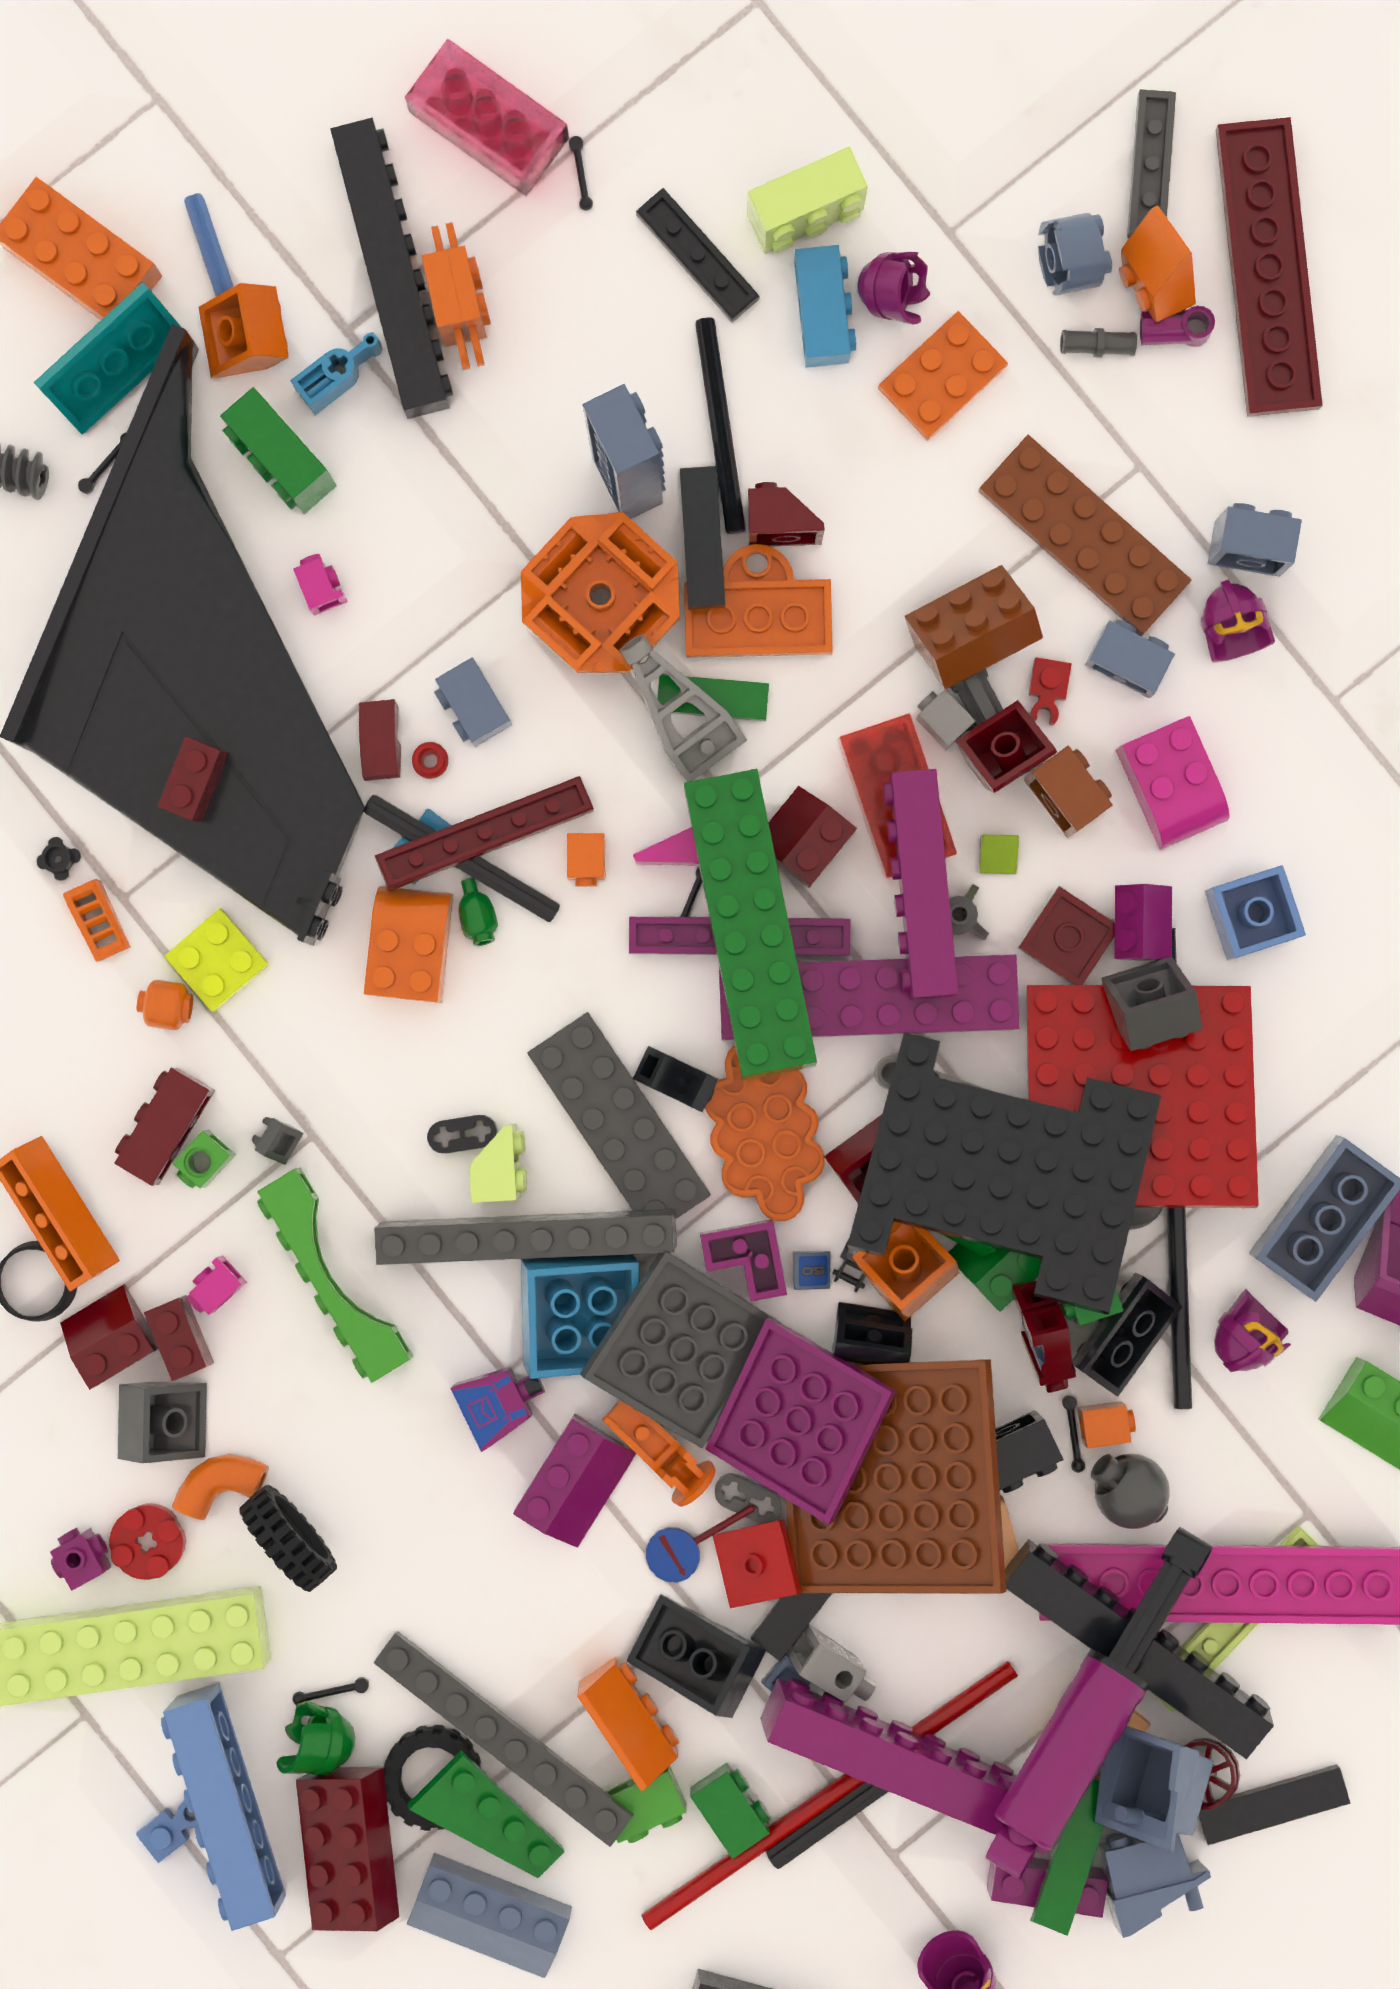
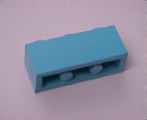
(824, 305)

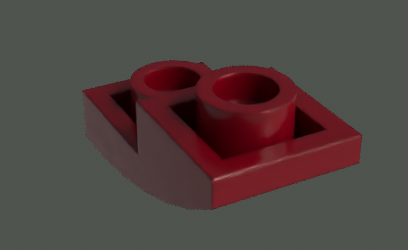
(378, 740)

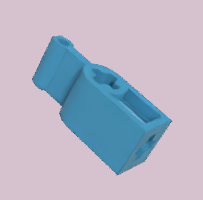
(320, 382)

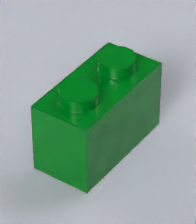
(730, 1809)

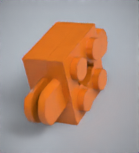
(454, 296)

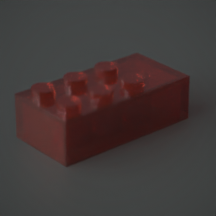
(869, 760)

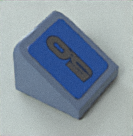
(811, 1270)

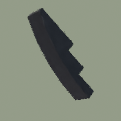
(702, 537)

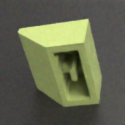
(497, 1171)

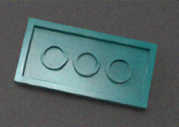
(108, 359)

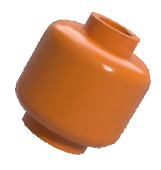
(165, 1005)

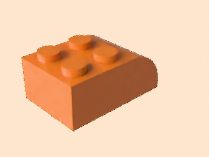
(408, 944)

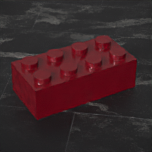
(347, 1849)

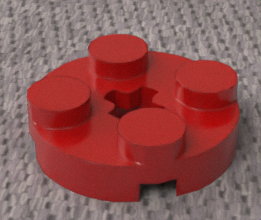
(165, 1530)

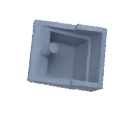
(1151, 1788)
(1146, 1880)

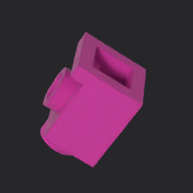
(319, 584)
(215, 1286)

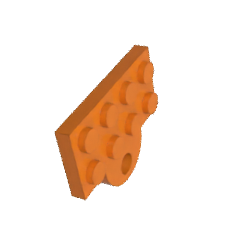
(762, 612)

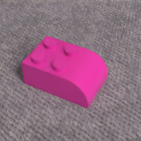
(1174, 782)

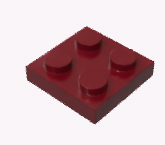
(1068, 937)

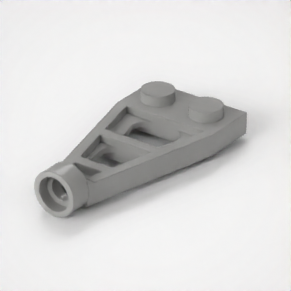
(706, 743)

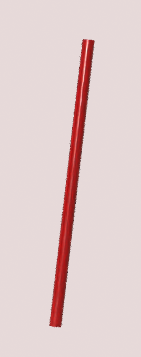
(820, 1802)

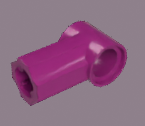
(1175, 328)

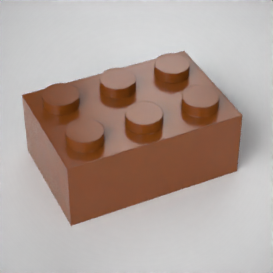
(974, 626)

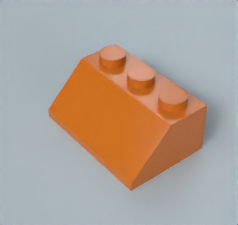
(628, 1721)

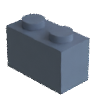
(1130, 657)
(472, 701)

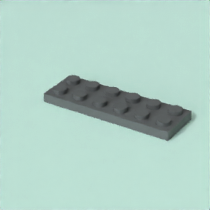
(617, 1119)

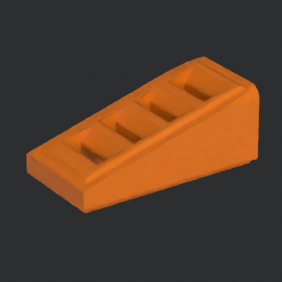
(78, 912)

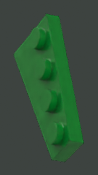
(481, 1812)

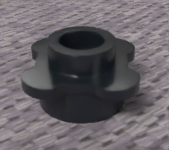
(55, 848)

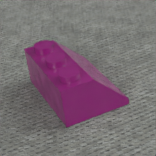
(574, 1482)

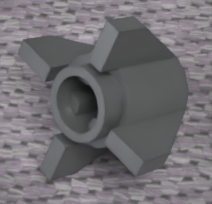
(970, 914)

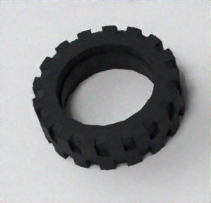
(409, 1743)

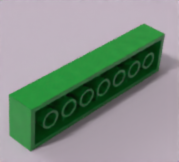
(750, 924)

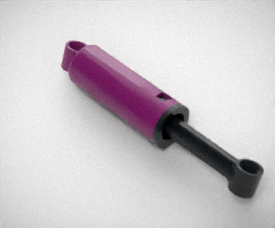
(1089, 1720)

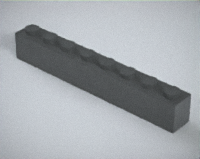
(526, 1236)

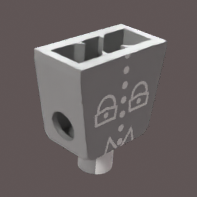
(830, 1666)

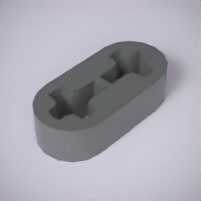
(750, 1489)

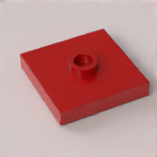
(757, 1563)

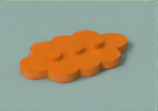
(765, 1138)

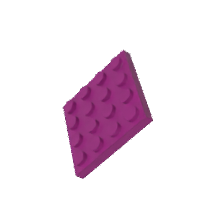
(800, 1420)

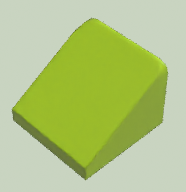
(998, 854)

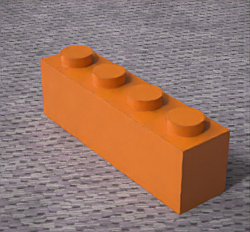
(56, 1213)

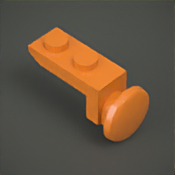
(661, 1453)

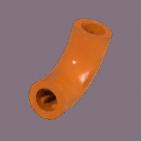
(218, 1476)

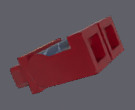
(1045, 1338)

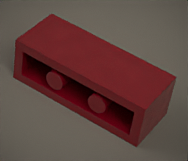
(163, 1125)

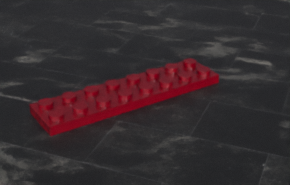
(1268, 267)

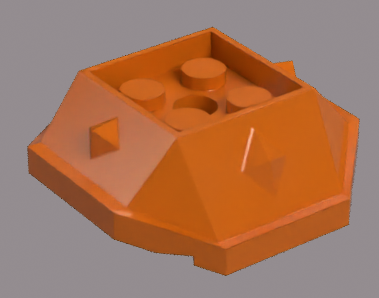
(592, 555)

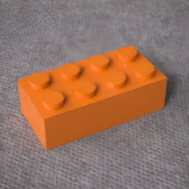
(73, 250)

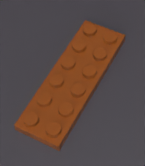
(1084, 535)

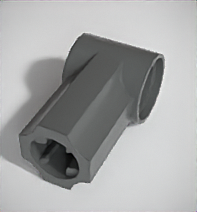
(978, 697)

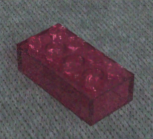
(487, 117)

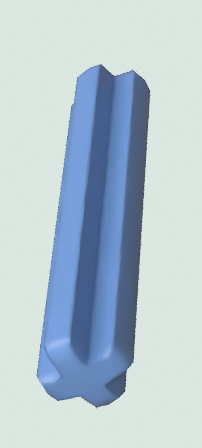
(208, 243)

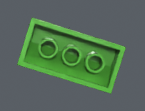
(1367, 1410)

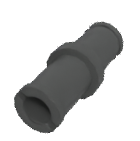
(1098, 342)

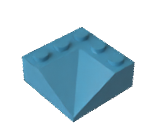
(571, 1308)

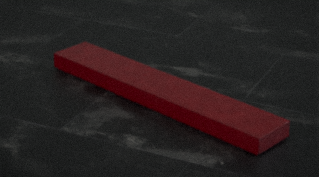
(483, 833)

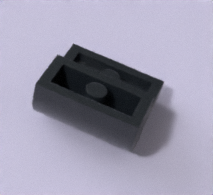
(871, 1335)

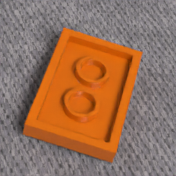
(942, 375)

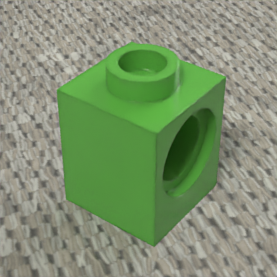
(219, 1157)

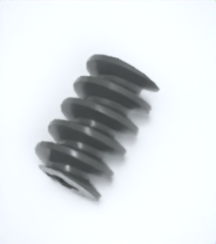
(22, 474)

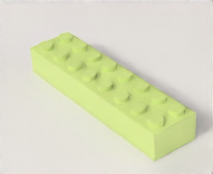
(133, 1646)

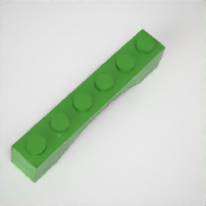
(294, 1209)

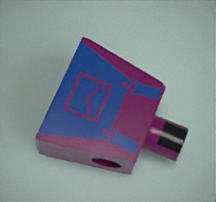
(495, 1404)

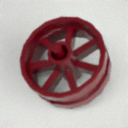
(1231, 1762)

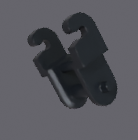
(839, 1274)

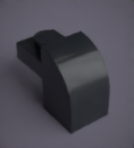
(675, 1079)

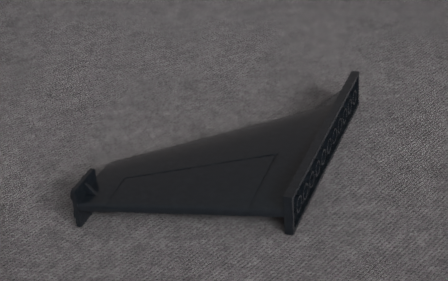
(174, 642)

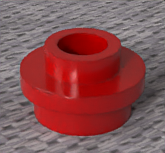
(426, 749)

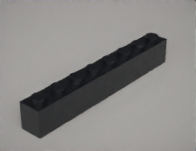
(390, 268)
(1169, 1670)

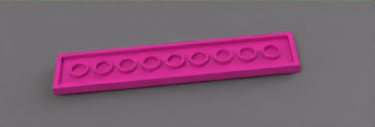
(1256, 1582)

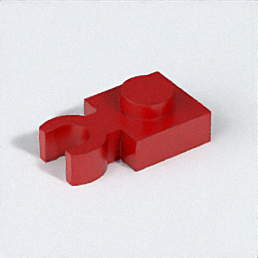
(1048, 683)

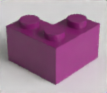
(750, 1246)

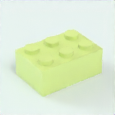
(807, 201)

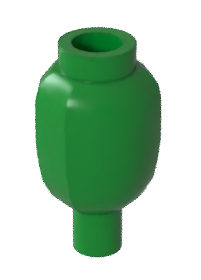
(476, 914)

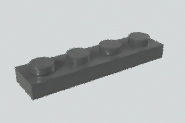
(1151, 154)

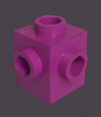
(80, 1557)

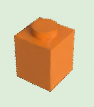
(586, 858)
(1106, 1424)

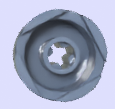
(1073, 253)

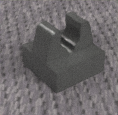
(278, 1140)

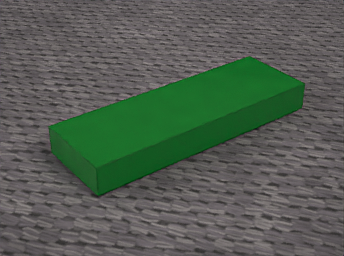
(739, 698)

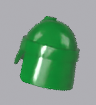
(324, 1741)

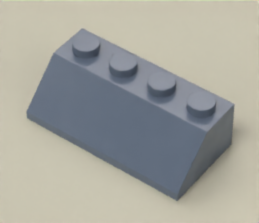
(490, 1915)

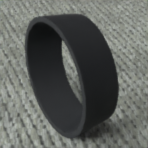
(62, 1305)

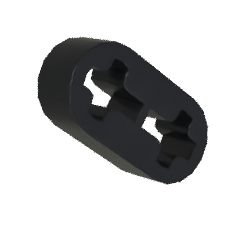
(461, 1124)

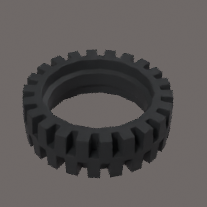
(288, 1538)

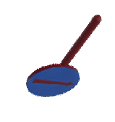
(675, 1553)

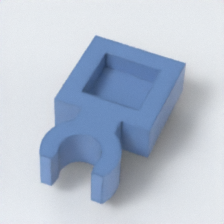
(166, 1832)

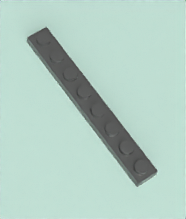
(504, 1738)

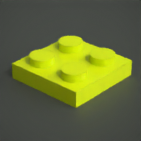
(216, 960)

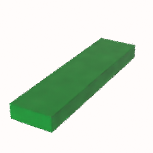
(1069, 1867)

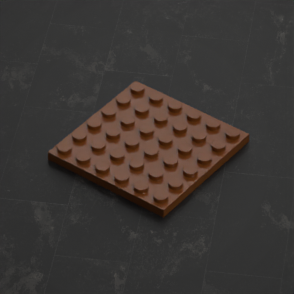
(924, 1497)

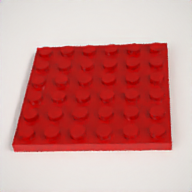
(1206, 1113)

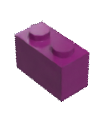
(1143, 922)

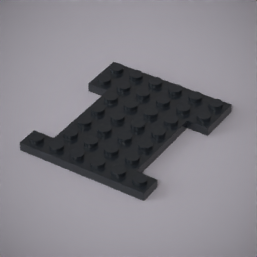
(1009, 1173)

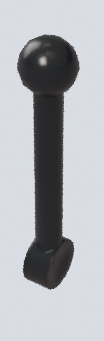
(576, 146)
(86, 485)
(692, 896)
(1070, 1403)
(361, 1685)

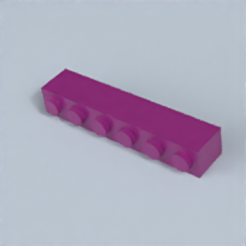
(922, 884)

